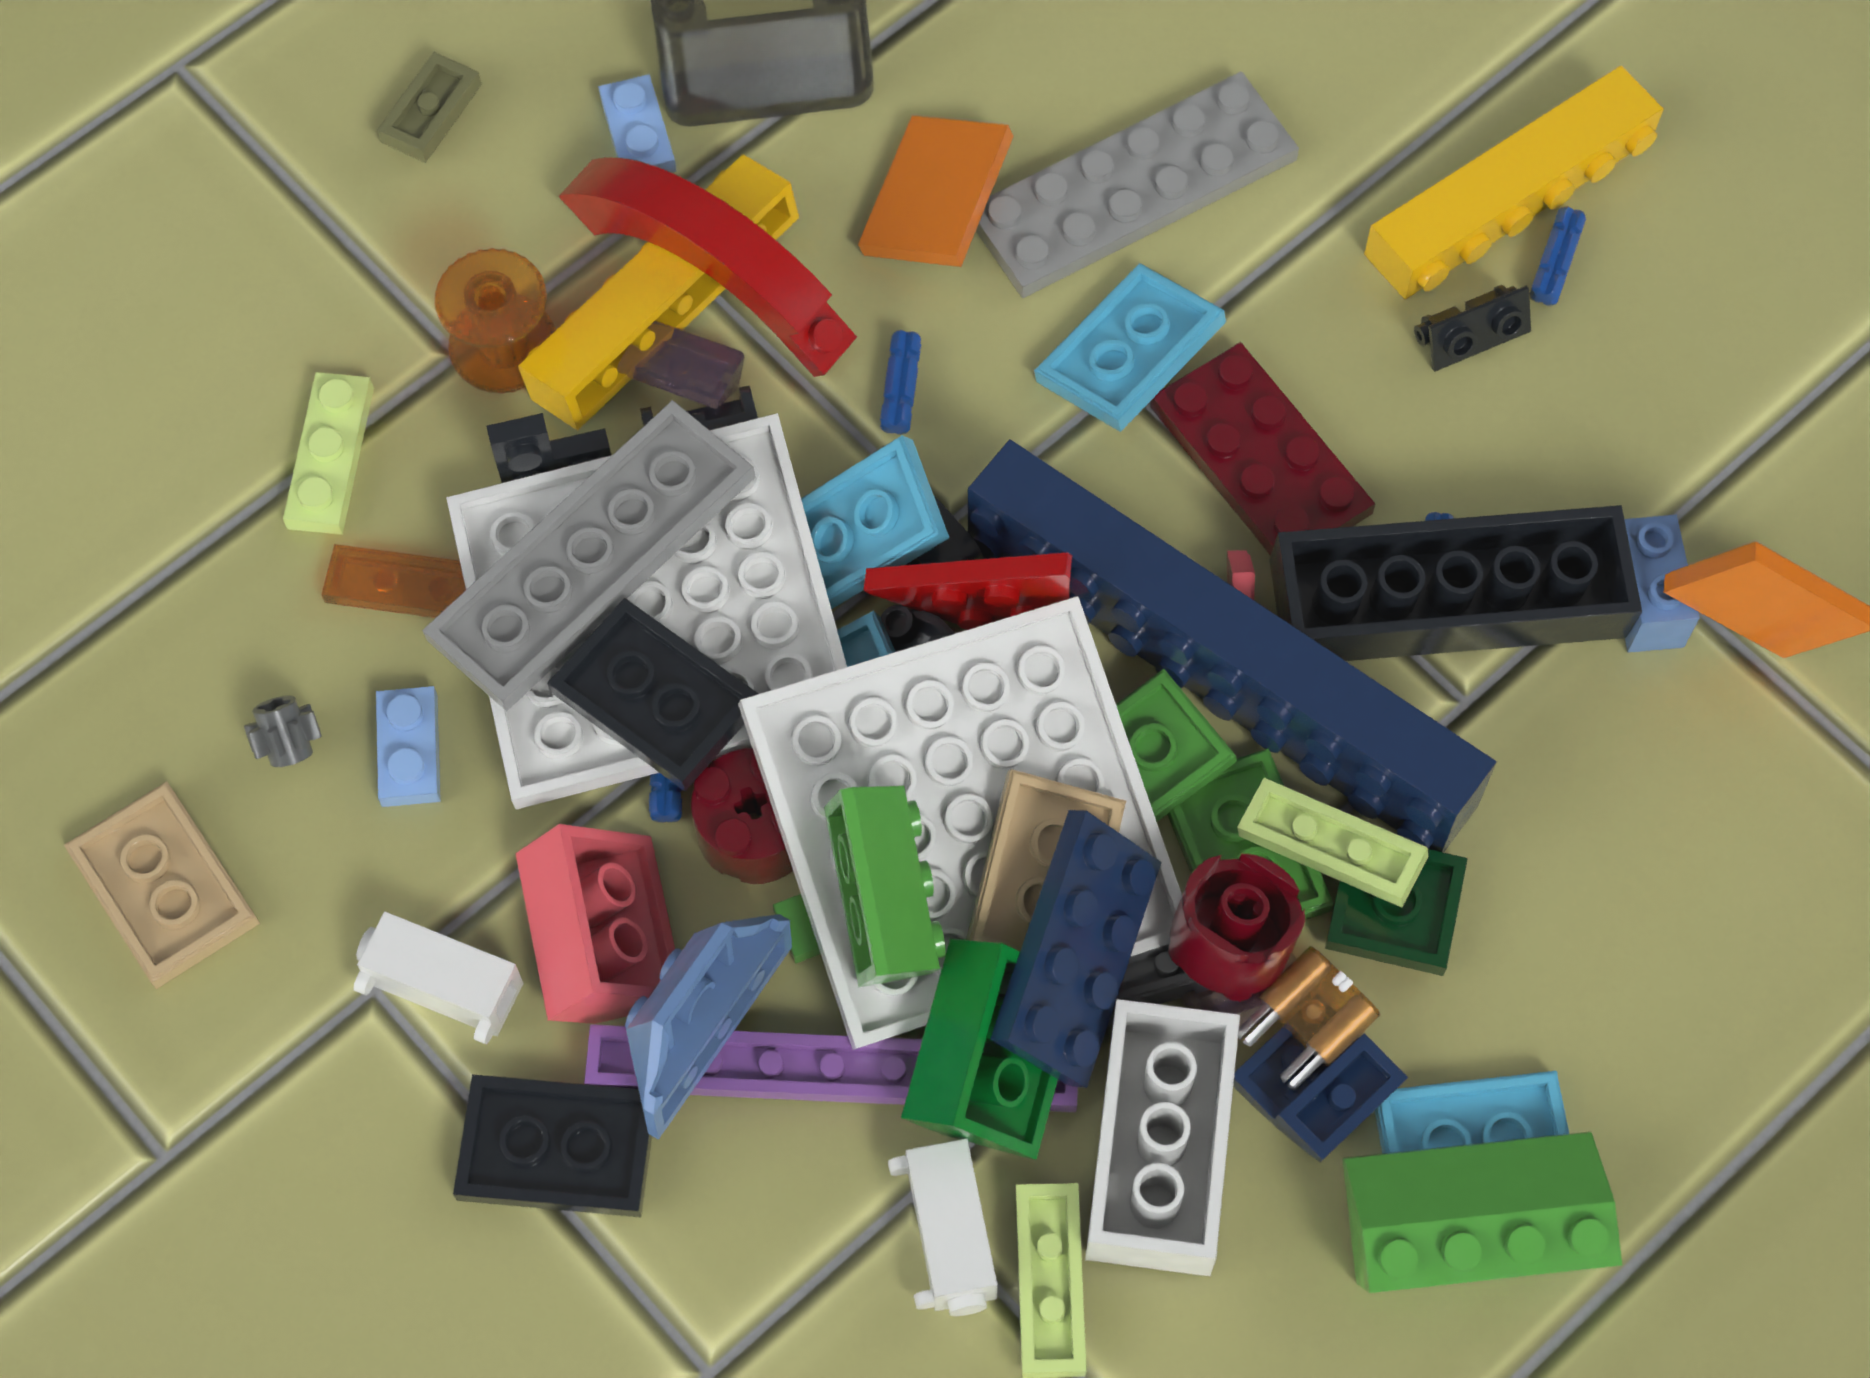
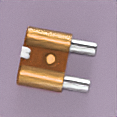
(1316, 1008)

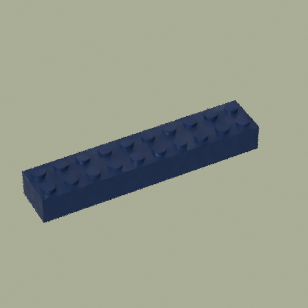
(1234, 653)

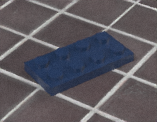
(1076, 949)

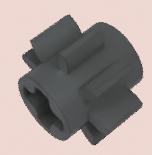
(282, 731)

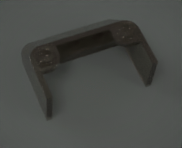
(762, 61)

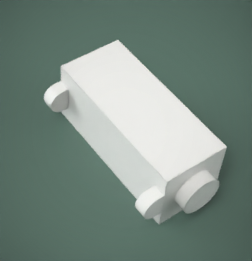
(438, 974)
(949, 1227)

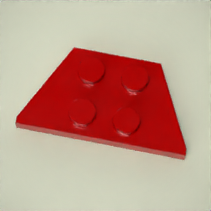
(975, 590)

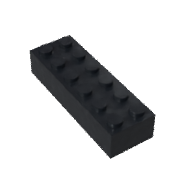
(1459, 583)

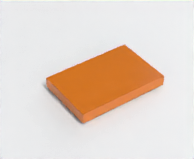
(936, 190)
(1769, 600)

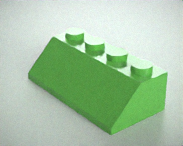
(1480, 1212)

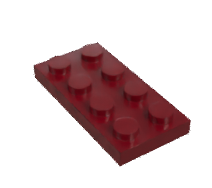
(1259, 449)

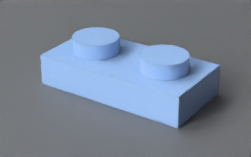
(637, 122)
(408, 746)

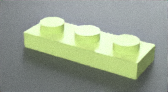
(328, 453)
(1333, 842)
(1050, 1280)

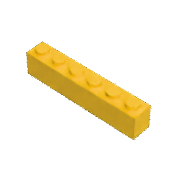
(1513, 183)
(578, 362)

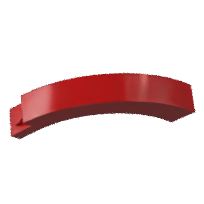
(702, 229)

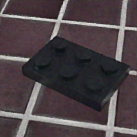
(653, 693)
(553, 1146)

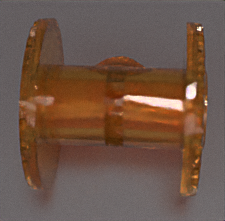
(494, 316)

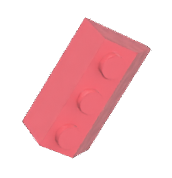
(594, 920)

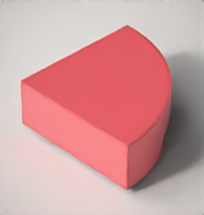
(1241, 572)

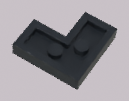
(524, 447)

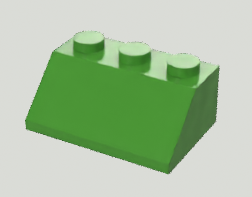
(883, 884)

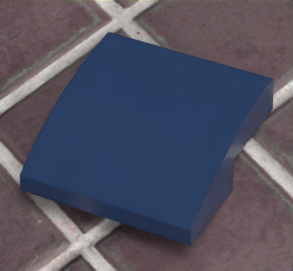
(1328, 1101)

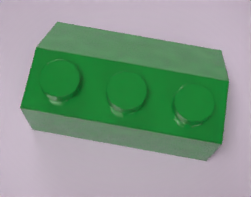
(962, 1077)

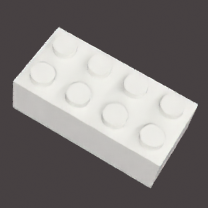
(1163, 1138)

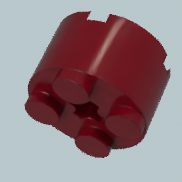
(722, 822)
(1236, 925)

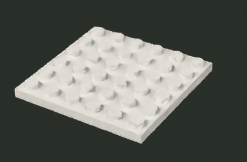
(736, 592)
(948, 730)

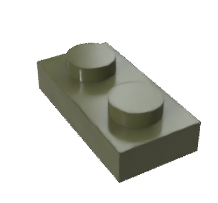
(429, 107)

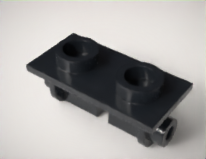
(1483, 325)

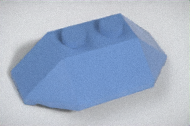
(698, 1007)

